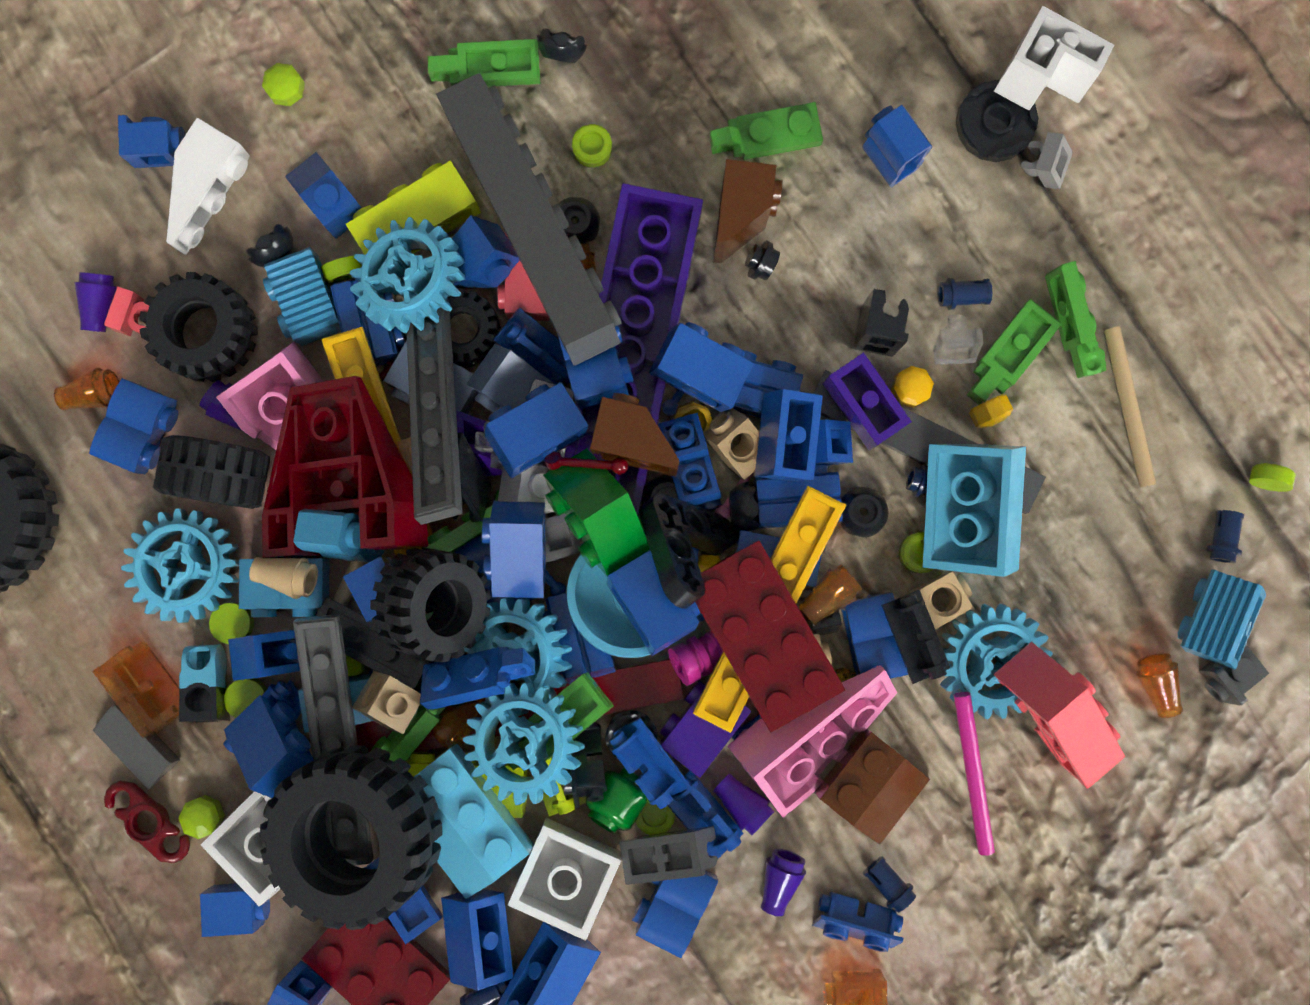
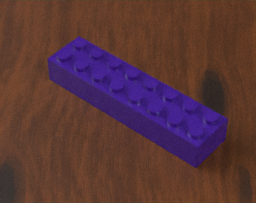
(647, 286)

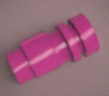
(695, 657)

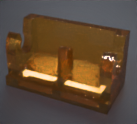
(141, 688)

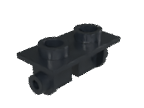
(916, 637)
(590, 776)

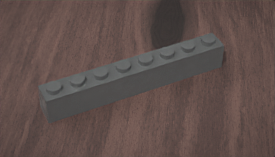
(530, 222)

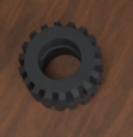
(174, 306)
(211, 471)
(403, 600)

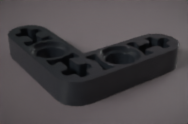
(671, 532)

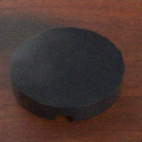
(994, 125)

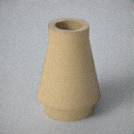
(286, 575)

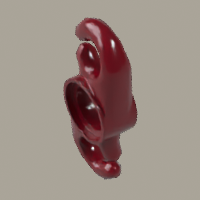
(153, 841)

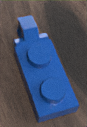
(473, 676)

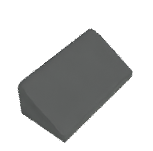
(145, 757)

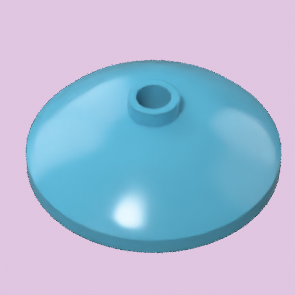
(599, 614)

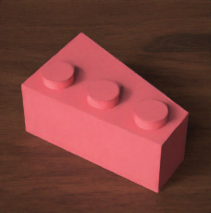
(1064, 712)

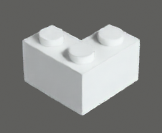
(1054, 56)

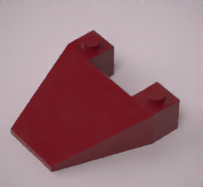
(338, 460)

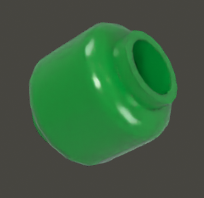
(621, 802)

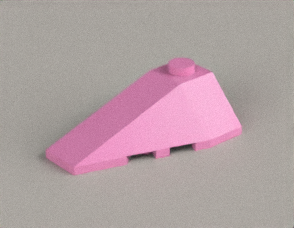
(261, 396)
(792, 757)

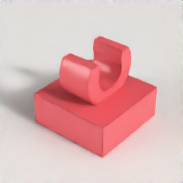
(125, 312)

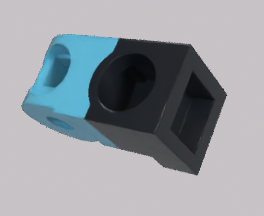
(203, 684)

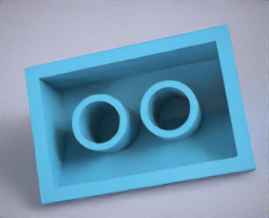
(974, 508)
(478, 831)

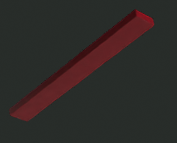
(625, 688)

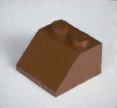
(746, 203)
(631, 433)
(871, 786)

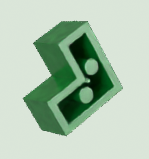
(598, 514)

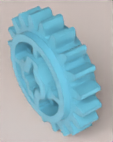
(420, 280)
(175, 581)
(538, 638)
(982, 652)
(533, 756)

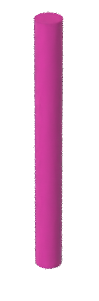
(974, 773)

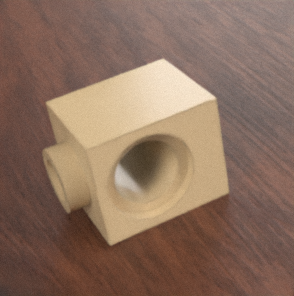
(720, 435)
(958, 597)
(388, 702)

